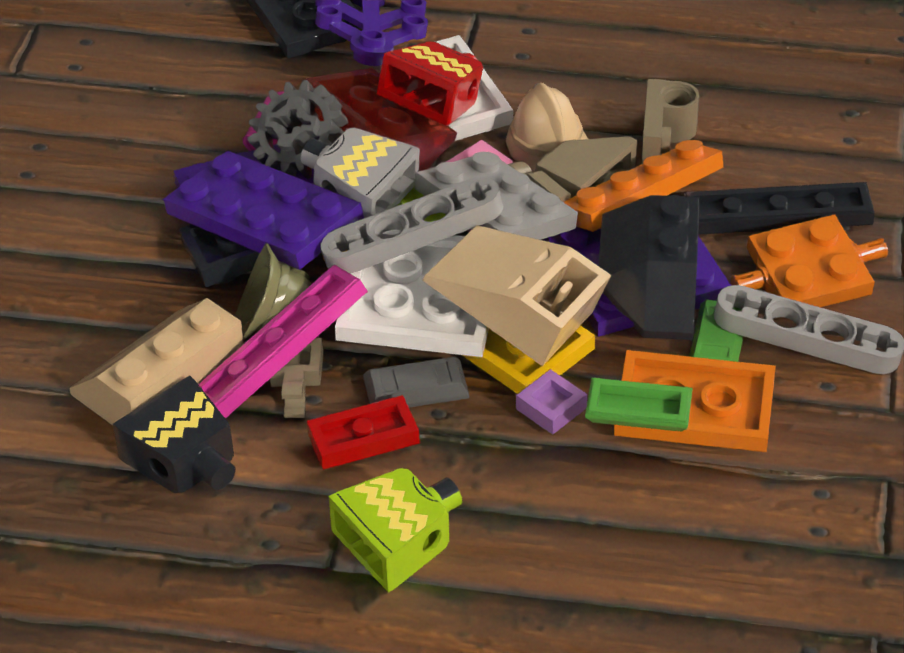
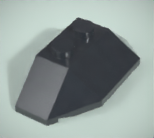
(653, 263)

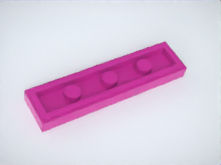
(282, 339)

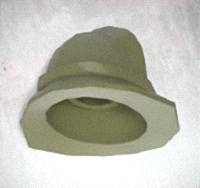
(268, 291)

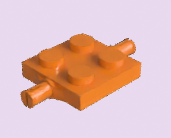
(811, 263)

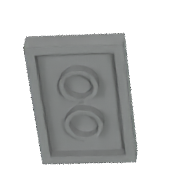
(526, 206)

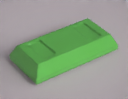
(711, 340)
(639, 404)

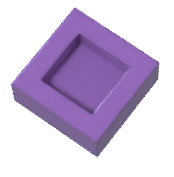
(551, 401)

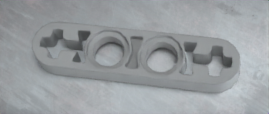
(410, 221)
(807, 334)

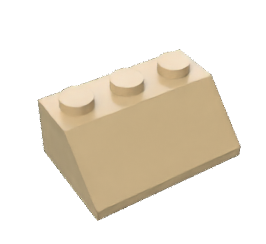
(182, 345)

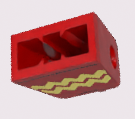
(431, 80)

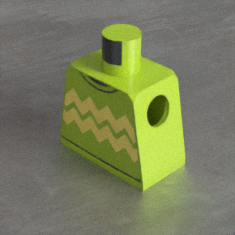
(394, 523)

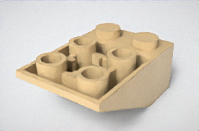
(520, 287)

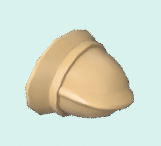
(541, 125)

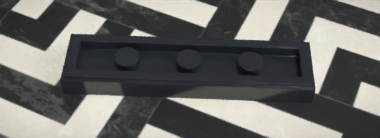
(782, 206)

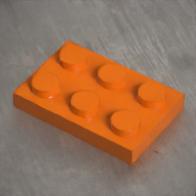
(727, 402)

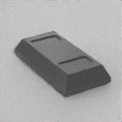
(418, 382)

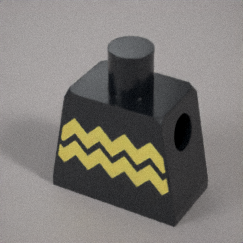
(178, 439)

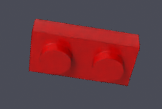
(363, 432)

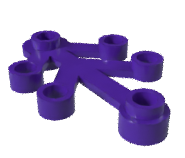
(372, 42)

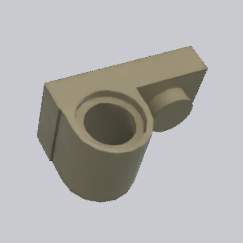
(669, 115)

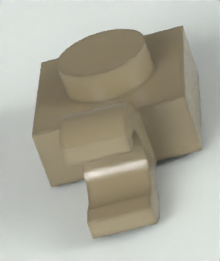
(298, 373)

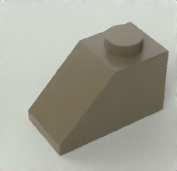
(588, 161)

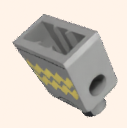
(364, 168)

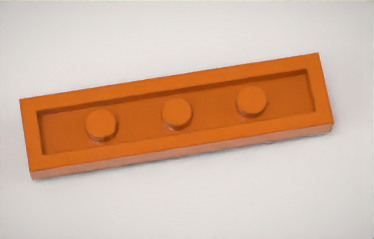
(656, 176)

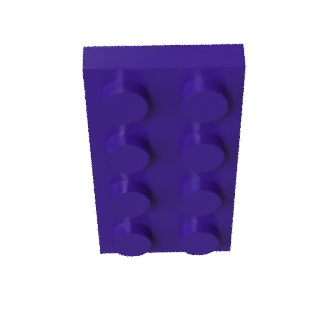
(262, 206)

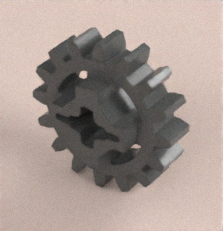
(293, 123)

